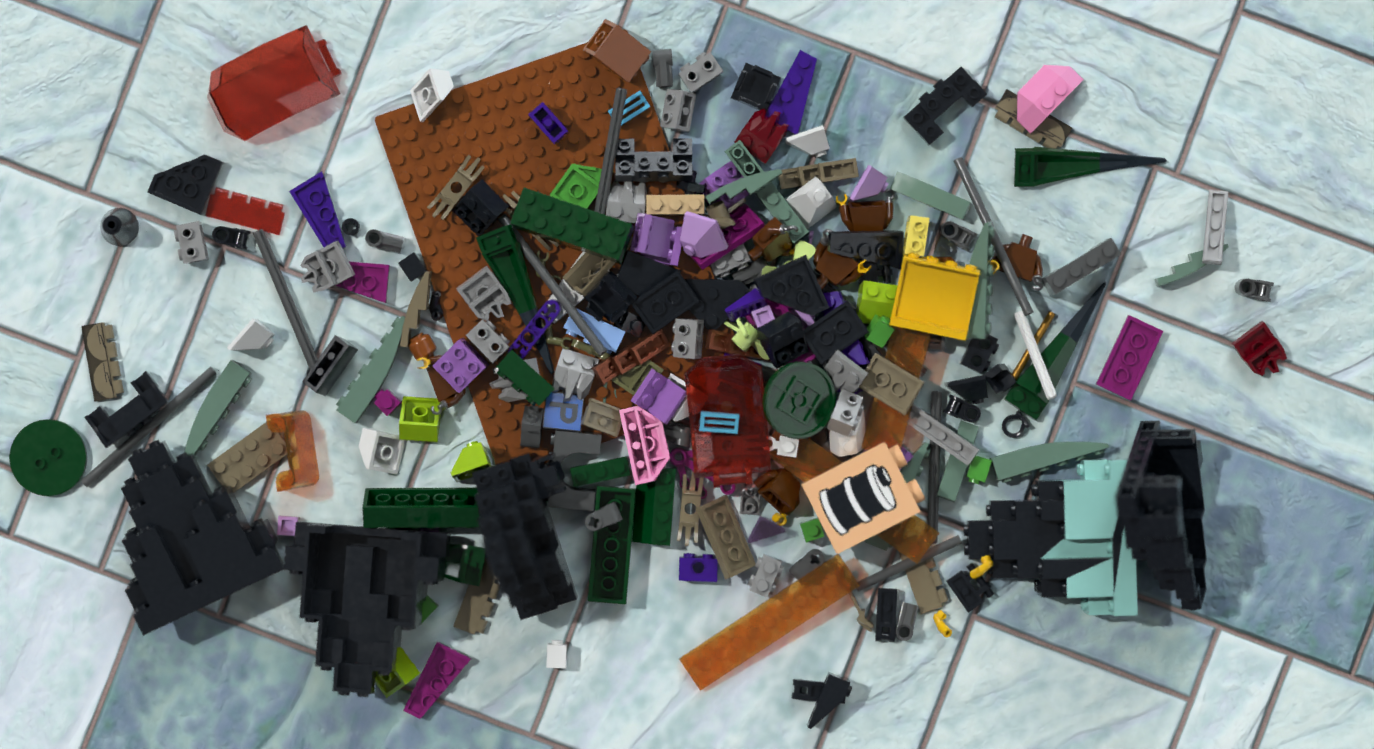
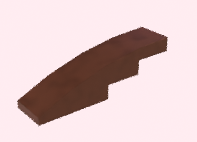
(722, 342)
(630, 356)

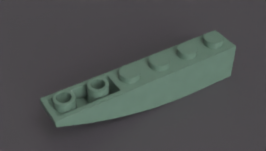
(768, 194)
(979, 321)
(372, 375)
(216, 405)
(1041, 456)
(909, 473)

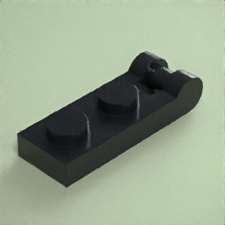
(886, 614)
(813, 690)

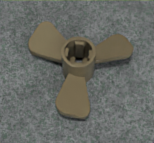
(720, 213)

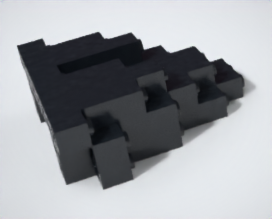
(1165, 509)
(521, 538)
(187, 540)
(363, 594)

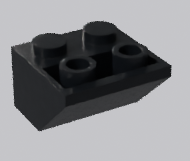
(480, 207)
(783, 339)

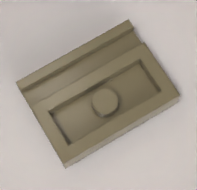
(602, 417)

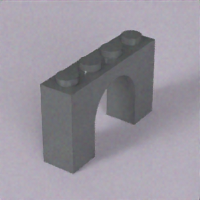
(1081, 267)
(565, 444)

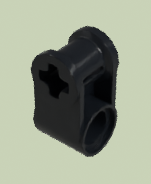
(233, 237)
(960, 409)

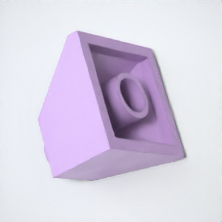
(869, 184)
(701, 236)

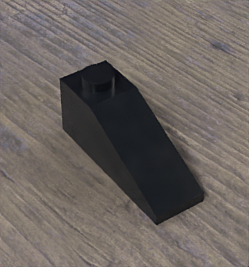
(830, 696)

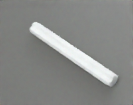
(1035, 355)

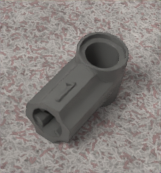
(662, 62)
(387, 241)
(750, 272)
(678, 434)
(906, 619)

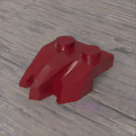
(762, 134)
(1260, 349)

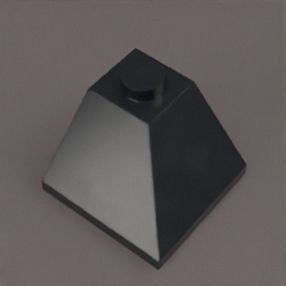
(970, 389)

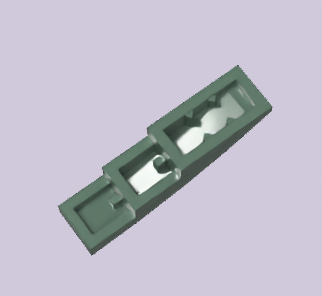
(750, 183)
(930, 195)
(1182, 270)
(954, 468)

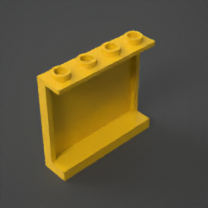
(935, 296)

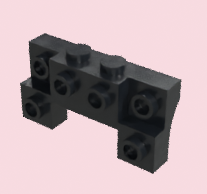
(944, 95)
(653, 166)
(126, 419)

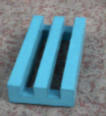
(642, 100)
(722, 422)

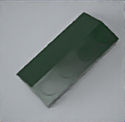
(654, 509)

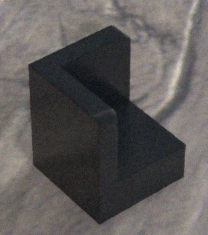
(412, 266)
(1000, 378)

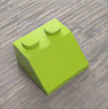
(875, 299)
(417, 420)
(470, 459)
(403, 674)

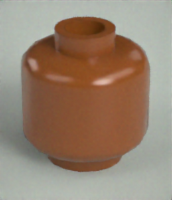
(422, 346)

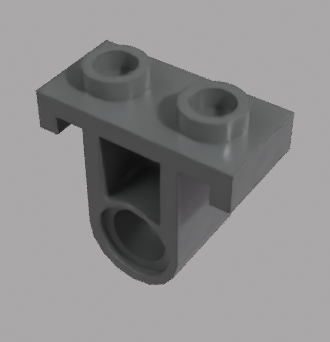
(531, 427)

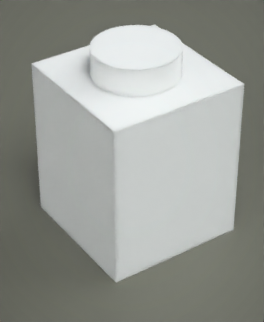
(556, 654)

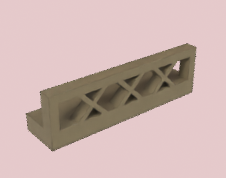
(584, 271)

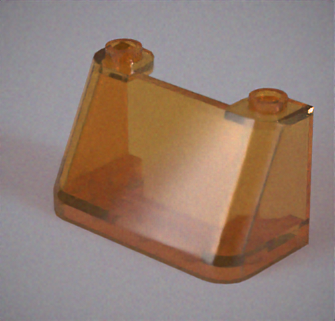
(300, 449)

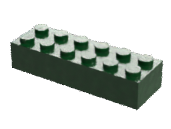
(572, 225)
(420, 508)
(612, 548)

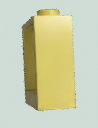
(915, 228)

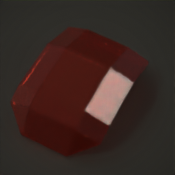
(272, 83)
(728, 386)

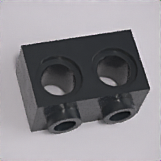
(975, 349)

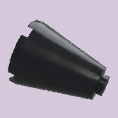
(125, 227)

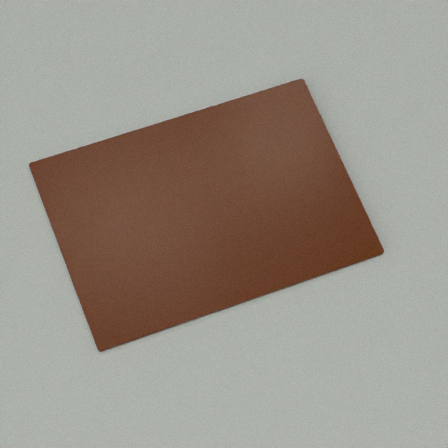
(493, 123)

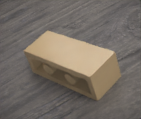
(674, 204)

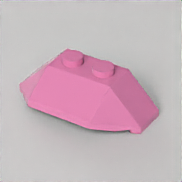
(1044, 94)
(645, 444)

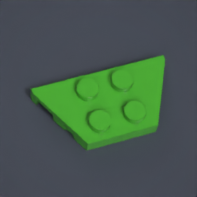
(578, 185)

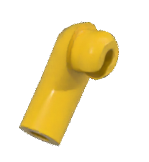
(987, 563)
(941, 626)

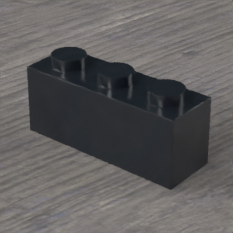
(330, 365)

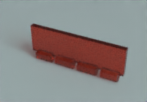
(246, 214)

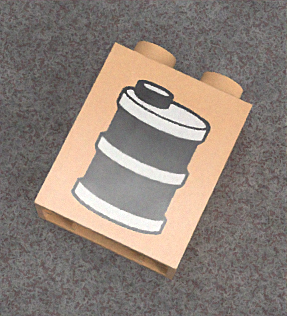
(863, 496)

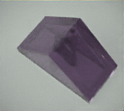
(763, 529)

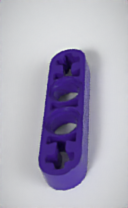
(534, 329)

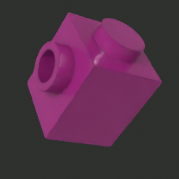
(387, 401)

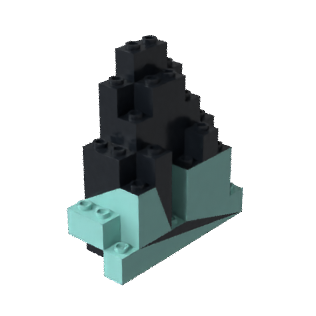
(1064, 540)

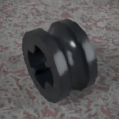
(347, 222)

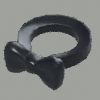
(1018, 415)

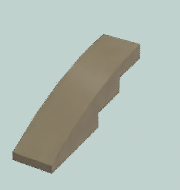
(824, 172)
(419, 302)

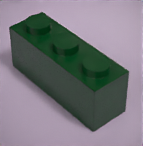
(524, 378)
(600, 471)

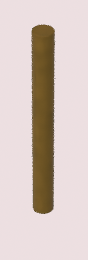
(1038, 336)

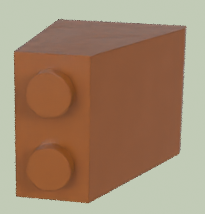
(617, 50)

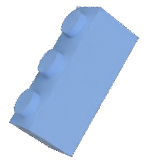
(606, 333)

